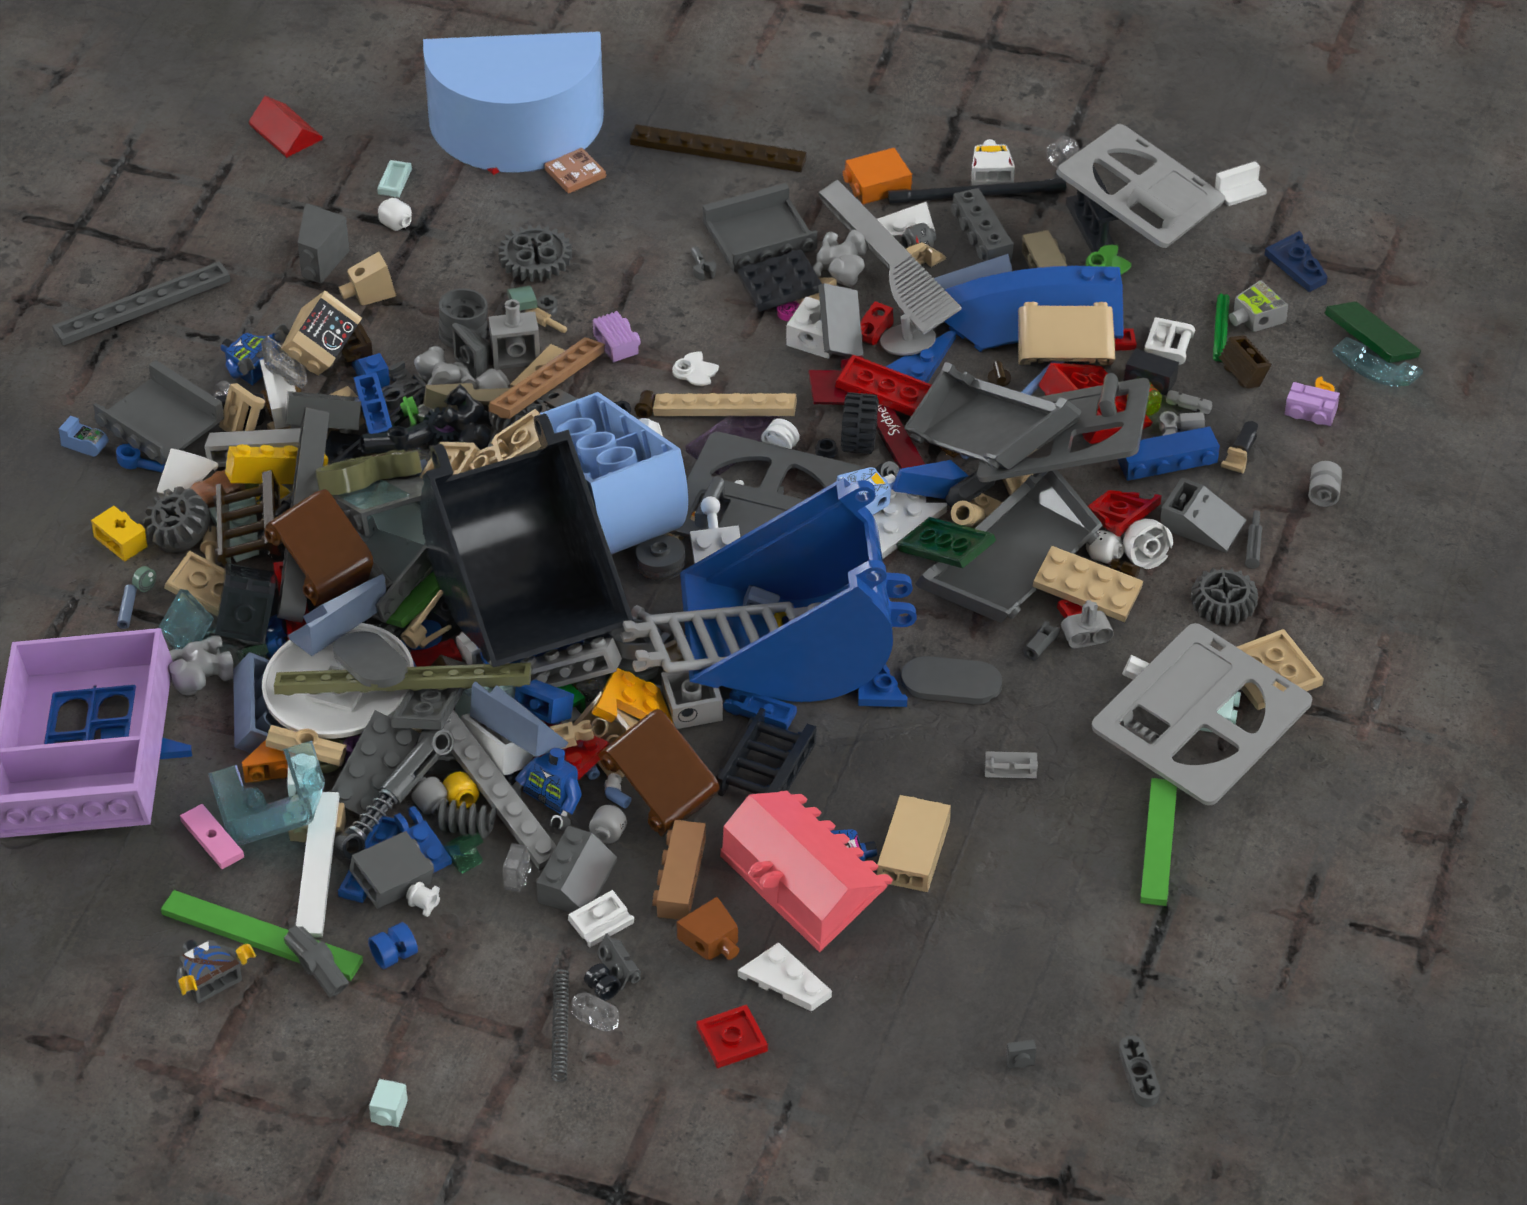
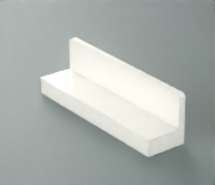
(277, 395)

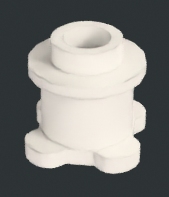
(423, 897)

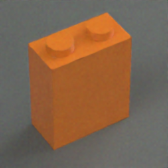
(876, 174)

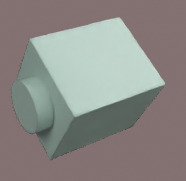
(388, 1103)

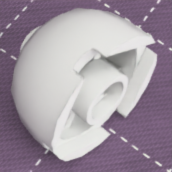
(1147, 543)

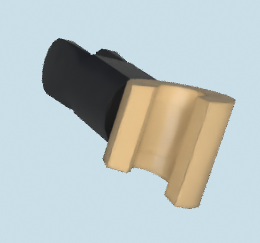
(1237, 455)

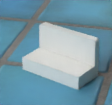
(1240, 183)

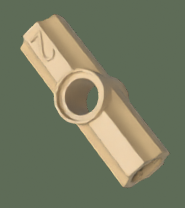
(326, 750)

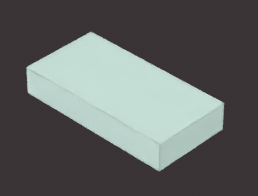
(394, 178)

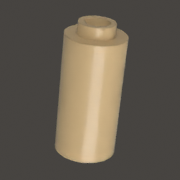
(967, 514)

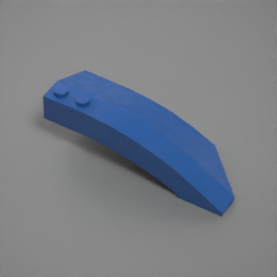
(993, 301)

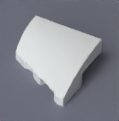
(184, 470)

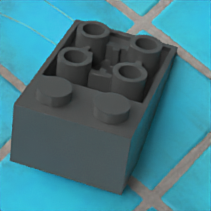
(1201, 516)

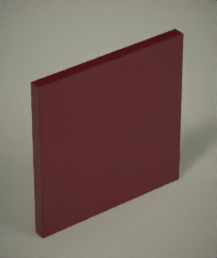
(824, 389)

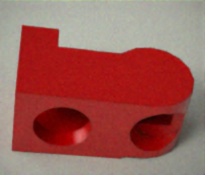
(874, 325)

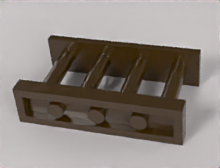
(271, 501)

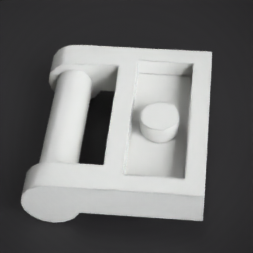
(1162, 336)

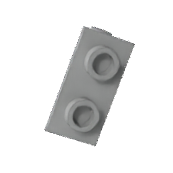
(1011, 764)

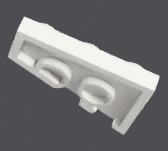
(898, 221)
(788, 976)

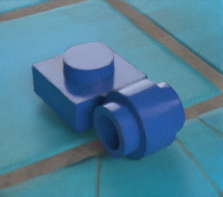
(275, 634)

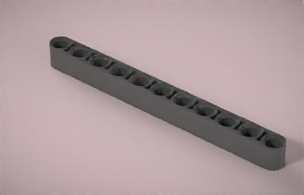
(309, 458)

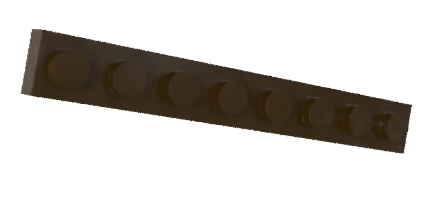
(718, 148)

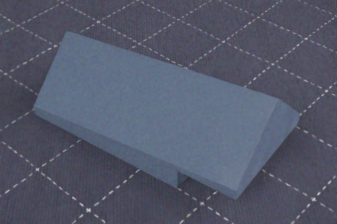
(987, 268)
(339, 616)
(513, 721)

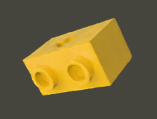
(119, 533)

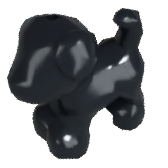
(465, 418)

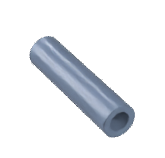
(126, 606)

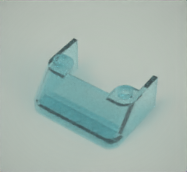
(246, 811)

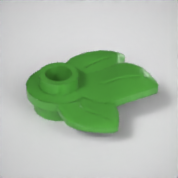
(1108, 257)
(410, 409)

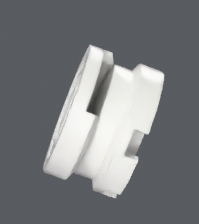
(781, 433)

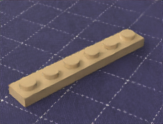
(725, 404)

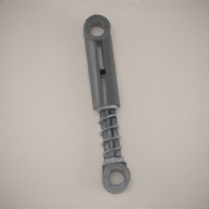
(395, 789)

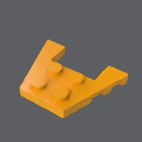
(630, 695)

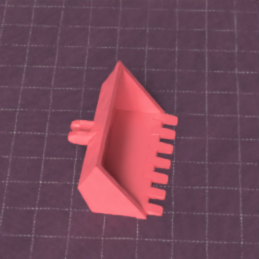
(800, 864)

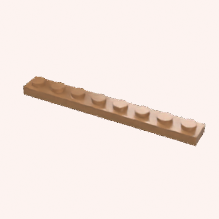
(546, 378)

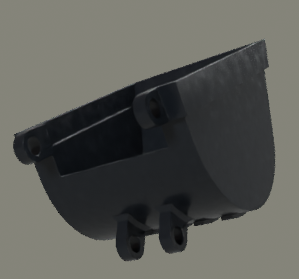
(521, 550)

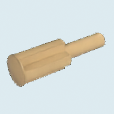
(543, 318)

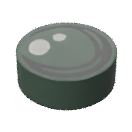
(144, 578)

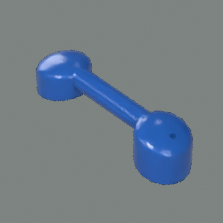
(131, 459)

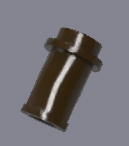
(644, 407)

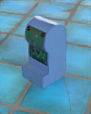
(81, 437)

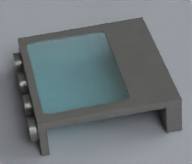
(379, 497)

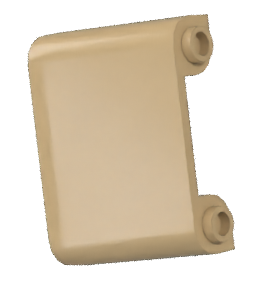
(1066, 333)

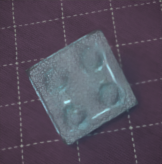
(186, 621)

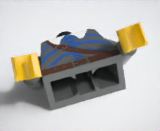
(210, 968)

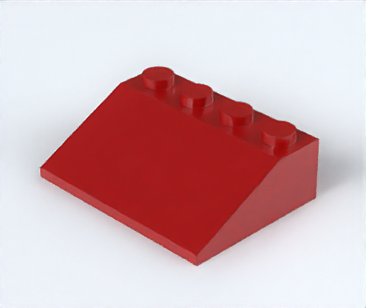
(1070, 377)

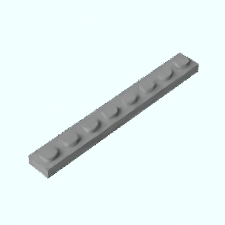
(499, 792)

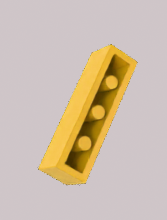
(247, 463)

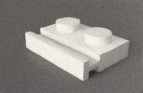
(600, 917)

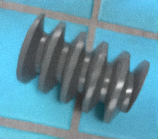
(466, 820)

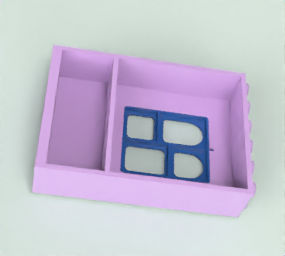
(87, 781)

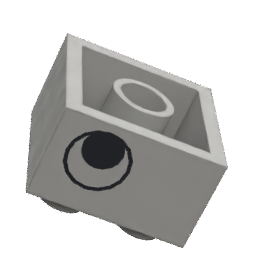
(690, 702)

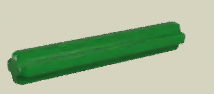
(1221, 325)

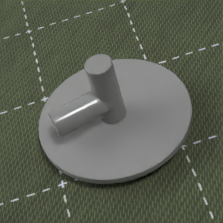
(906, 338)

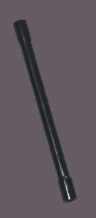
(1046, 185)

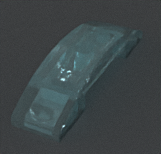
(1355, 356)

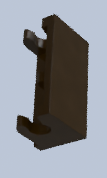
(357, 346)

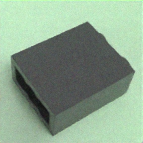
(391, 868)

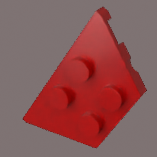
(1121, 509)

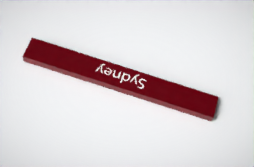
(894, 435)

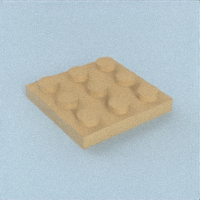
(1285, 658)

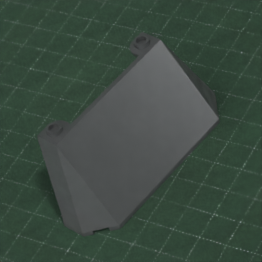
(987, 419)
(1025, 526)

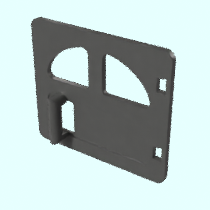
(1120, 445)
(750, 505)

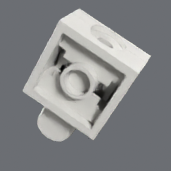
(805, 328)

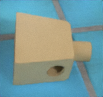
(369, 281)

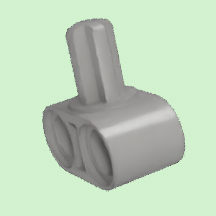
(1087, 628)

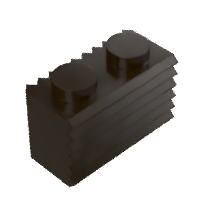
(1244, 361)

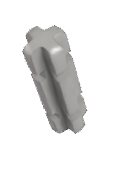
(1189, 402)

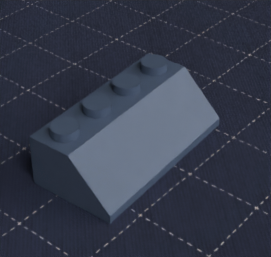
(251, 715)

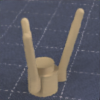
(415, 632)

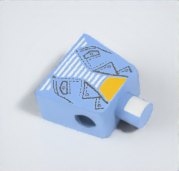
(882, 486)

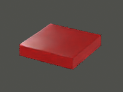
(732, 1036)

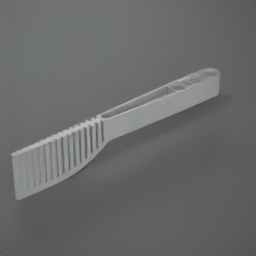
(910, 284)

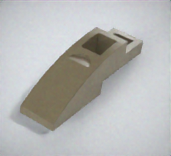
(436, 394)

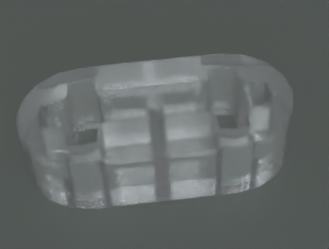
(597, 1009)

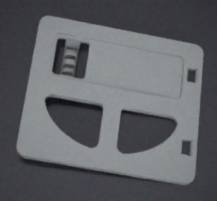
(1164, 188)
(1186, 691)

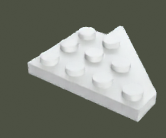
(902, 517)

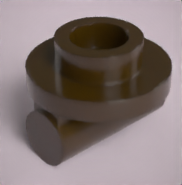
(999, 375)

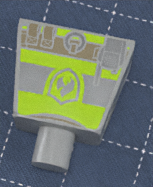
(1259, 308)

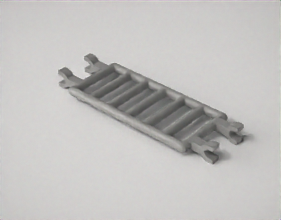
(661, 657)

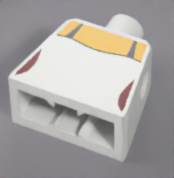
(992, 164)

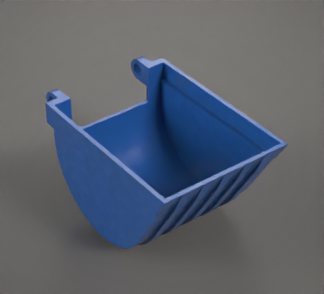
(807, 555)

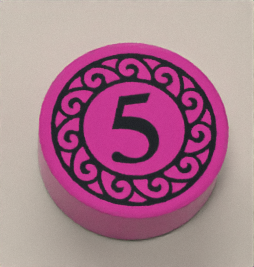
(787, 310)

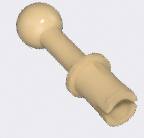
(208, 548)

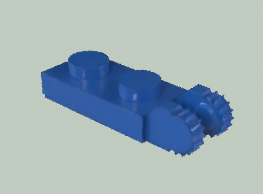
(748, 704)
(425, 837)

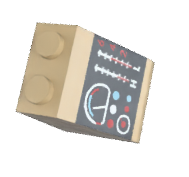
(320, 332)

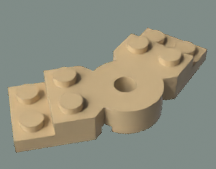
(511, 442)

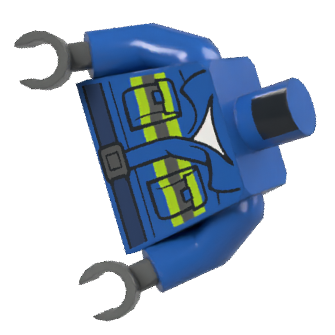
(246, 352)
(553, 784)

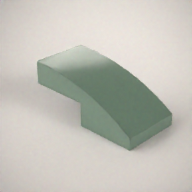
(524, 295)

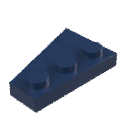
(1297, 261)

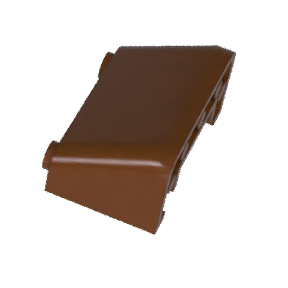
(322, 546)
(661, 770)

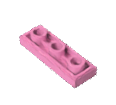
(212, 836)

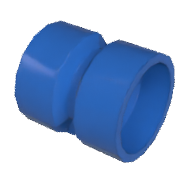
(395, 944)

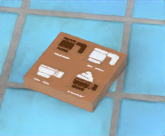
(575, 170)

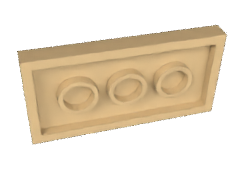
(1084, 580)

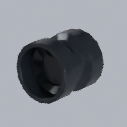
(599, 978)

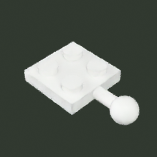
(712, 539)

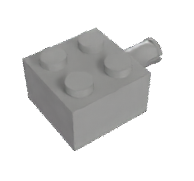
(514, 337)

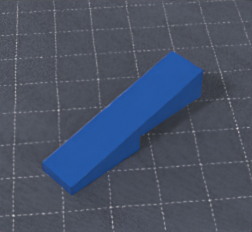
(372, 403)

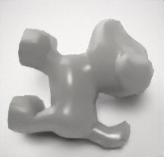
(842, 259)
(436, 371)
(197, 662)

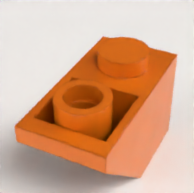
(265, 764)

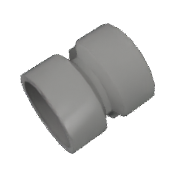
(1325, 483)

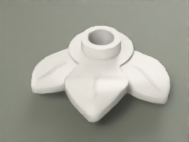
(694, 369)

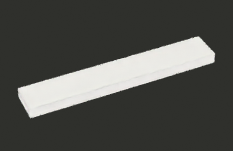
(318, 865)

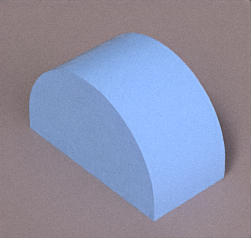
(514, 97)
(629, 470)

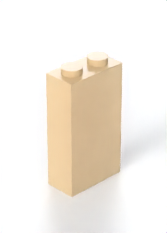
(914, 842)

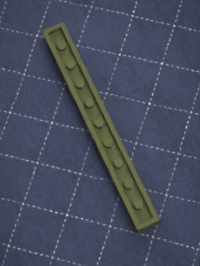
(415, 679)

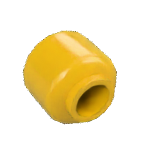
(461, 788)

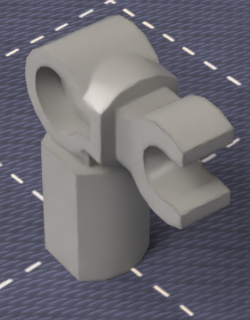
(1171, 422)

